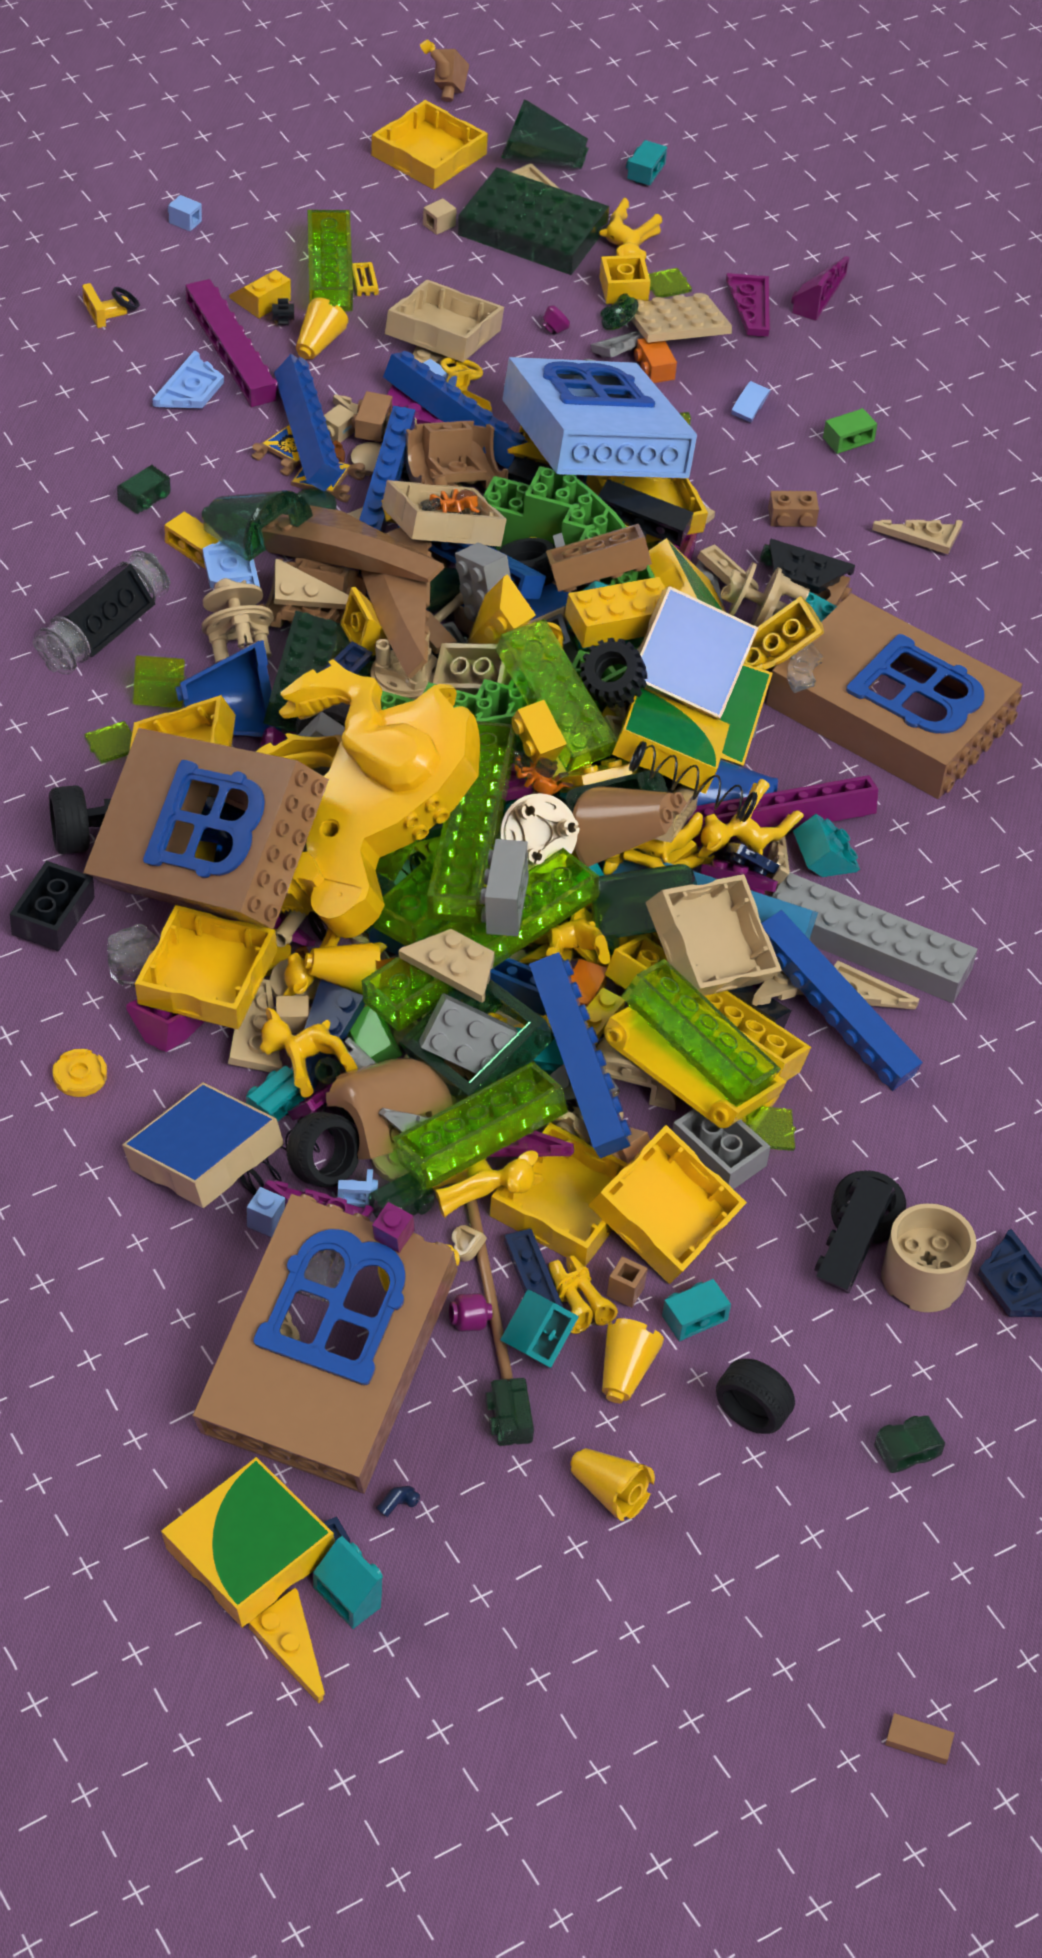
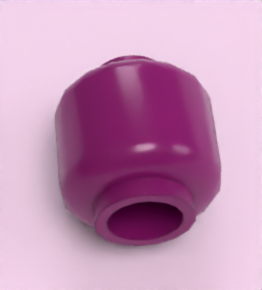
(470, 1312)

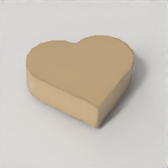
(467, 1242)

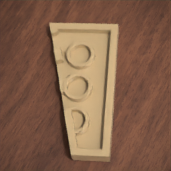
(247, 1040)

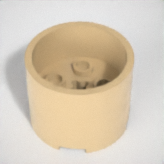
(928, 1257)

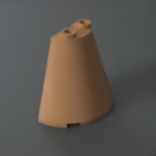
(621, 819)

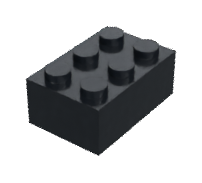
(52, 905)

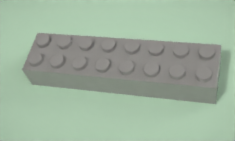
(882, 939)

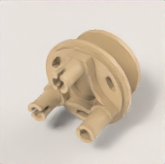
(768, 601)
(235, 616)
(392, 677)
(543, 823)

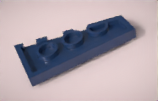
(340, 1008)

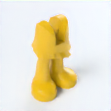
(568, 1288)

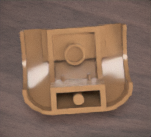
(452, 451)
(333, 575)
(390, 1084)

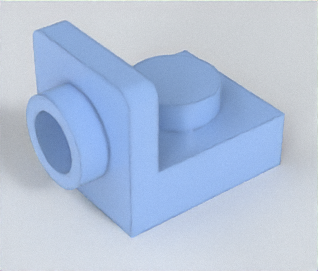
(357, 1191)

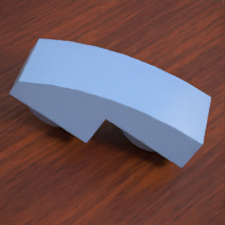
(750, 401)

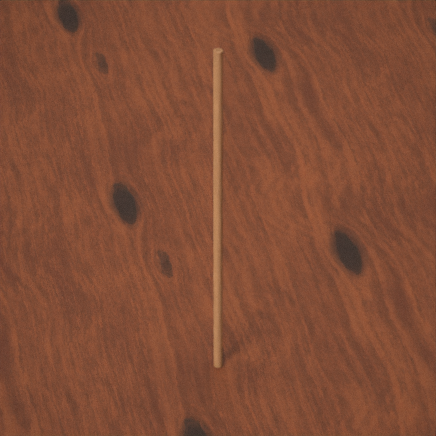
(489, 1291)

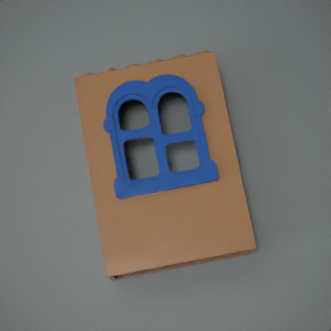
(861, 647)
(157, 825)
(297, 1397)

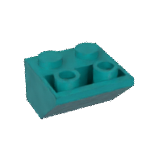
(826, 847)
(539, 1328)
(349, 1582)

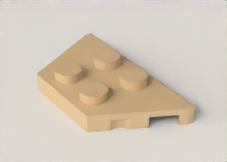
(454, 961)

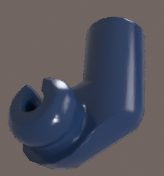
(397, 1496)

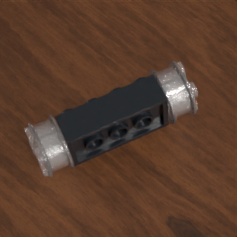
(102, 612)

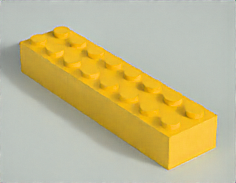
(776, 1042)

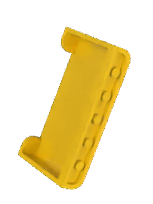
(651, 1052)

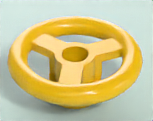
(477, 371)

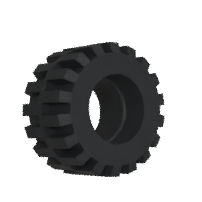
(605, 656)

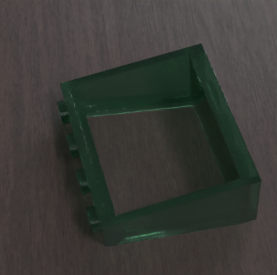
(515, 1055)

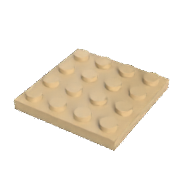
(680, 318)

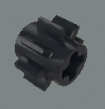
(283, 311)

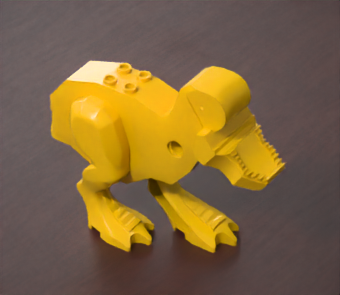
(386, 787)

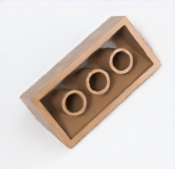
(599, 558)

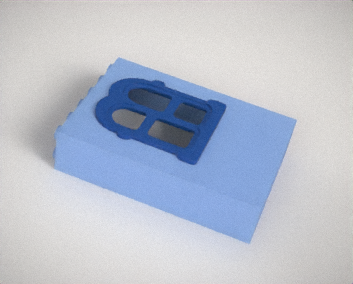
(598, 418)

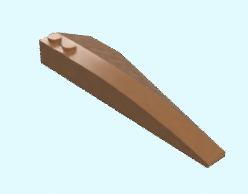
(348, 542)
(402, 609)

